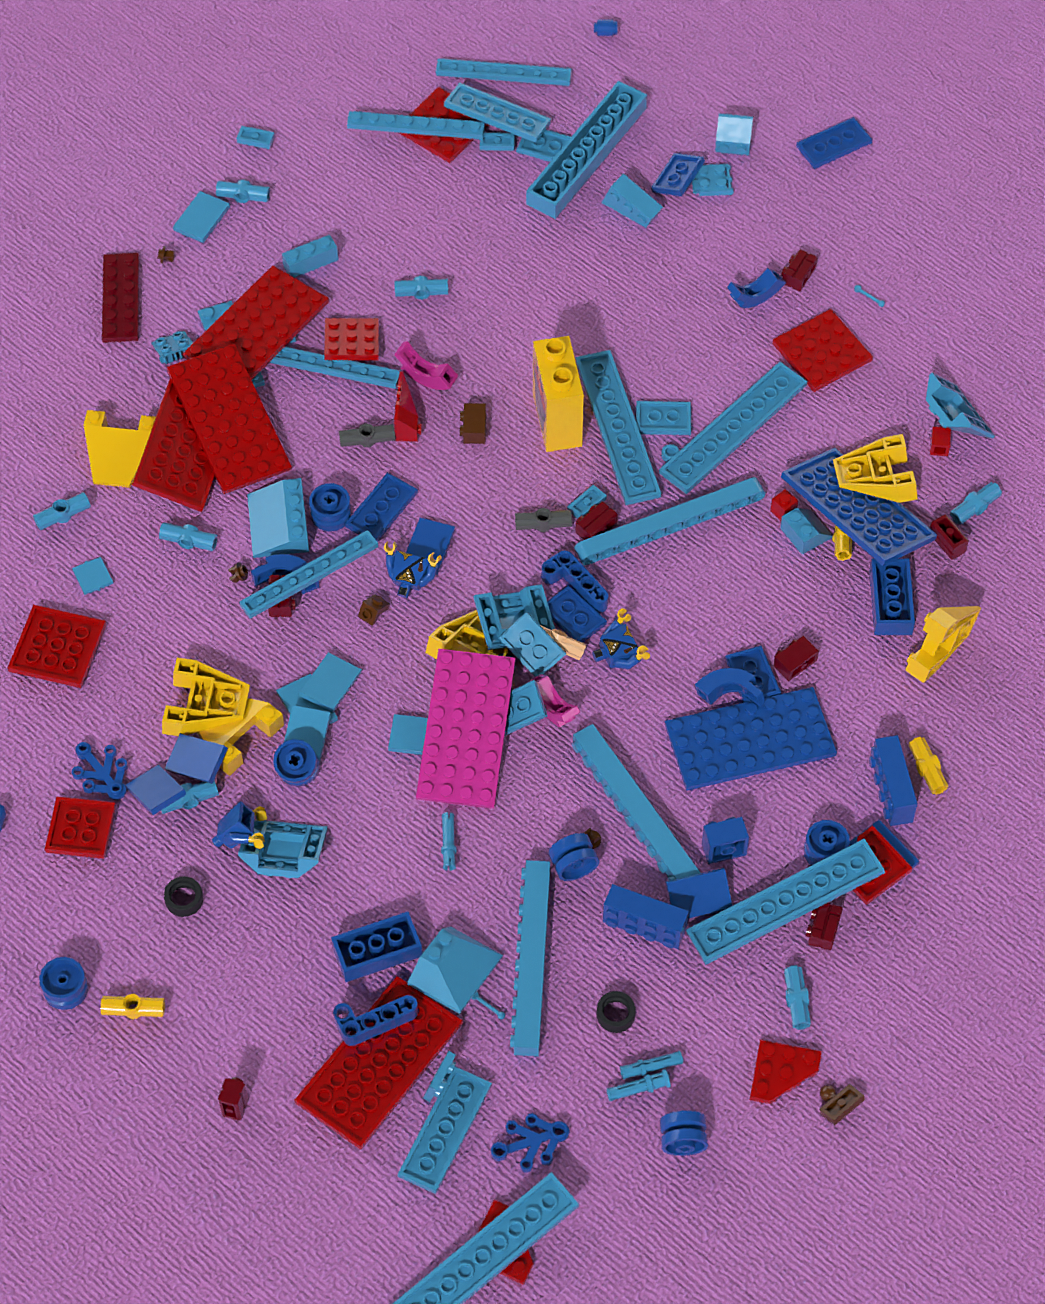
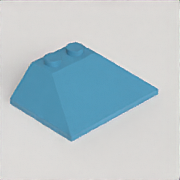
(954, 408)
(501, 611)
(287, 848)
(453, 968)

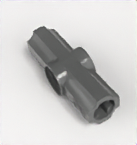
(375, 435)
(551, 519)

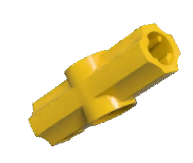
(843, 544)
(928, 765)
(120, 1006)

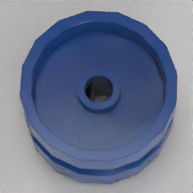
(330, 507)
(307, 759)
(824, 840)
(573, 857)
(63, 983)
(683, 1133)

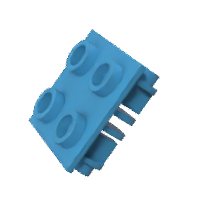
(173, 344)

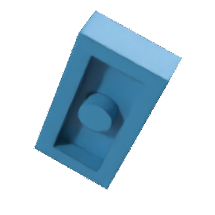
(255, 137)
(497, 142)
(584, 502)

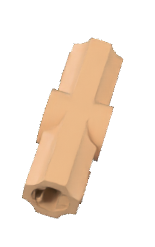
(571, 646)

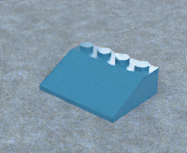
(278, 519)

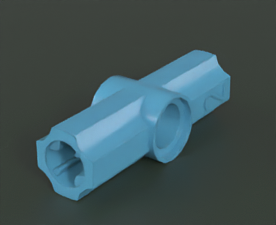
(242, 191)
(421, 287)
(975, 503)
(68, 507)
(188, 536)
(194, 795)
(797, 997)

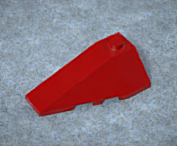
(405, 415)

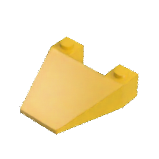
(114, 451)
(870, 470)
(945, 633)
(461, 635)
(212, 699)
(256, 713)

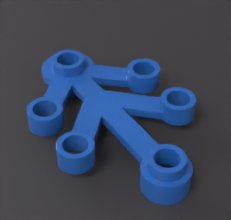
(102, 772)
(532, 1140)

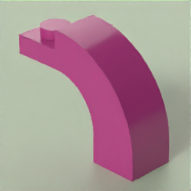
(428, 374)
(557, 709)

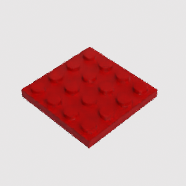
(444, 147)
(822, 350)
(57, 646)

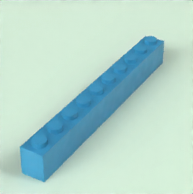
(633, 804)
(532, 958)

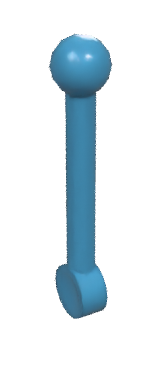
(857, 288)
(501, 1015)

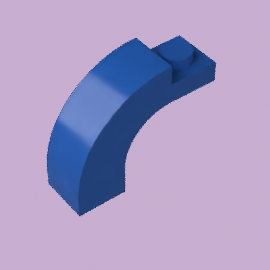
(758, 291)
(279, 565)
(729, 680)

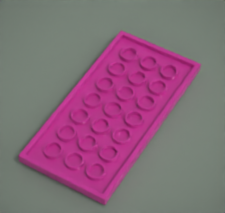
(466, 728)

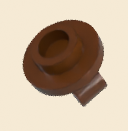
(167, 255)
(240, 572)
(594, 837)

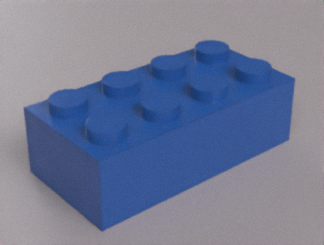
(892, 598)
(893, 781)
(645, 916)
(376, 946)

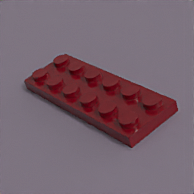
(120, 297)

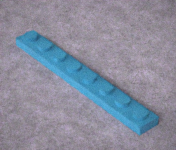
(503, 72)
(415, 125)
(338, 368)
(308, 574)

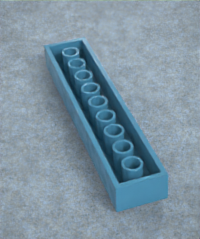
(586, 149)

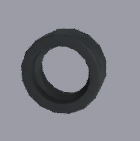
(186, 910)
(611, 1026)

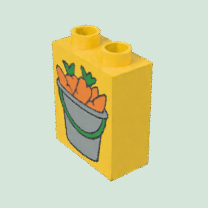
(557, 393)

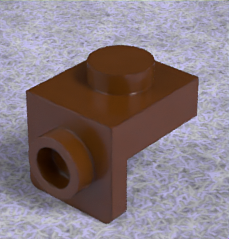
(372, 608)

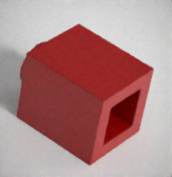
(940, 441)
(783, 504)

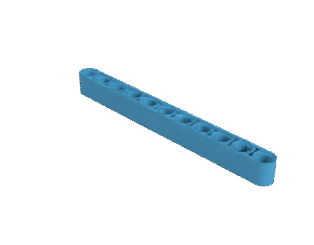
(669, 521)

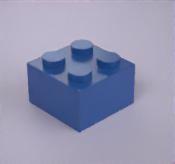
(725, 840)

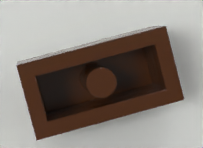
(474, 423)

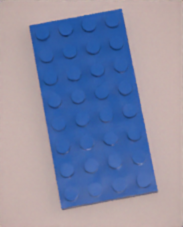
(874, 523)
(750, 738)

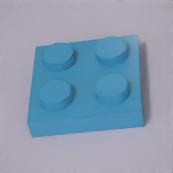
(442, 1073)

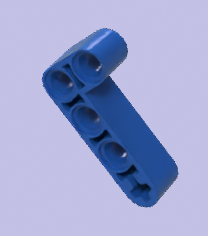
(595, 596)
(375, 1016)

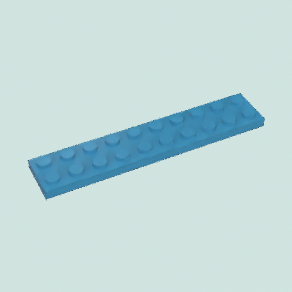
(618, 427)
(732, 427)
(785, 901)
(495, 1246)

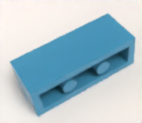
(310, 256)

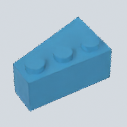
(632, 201)

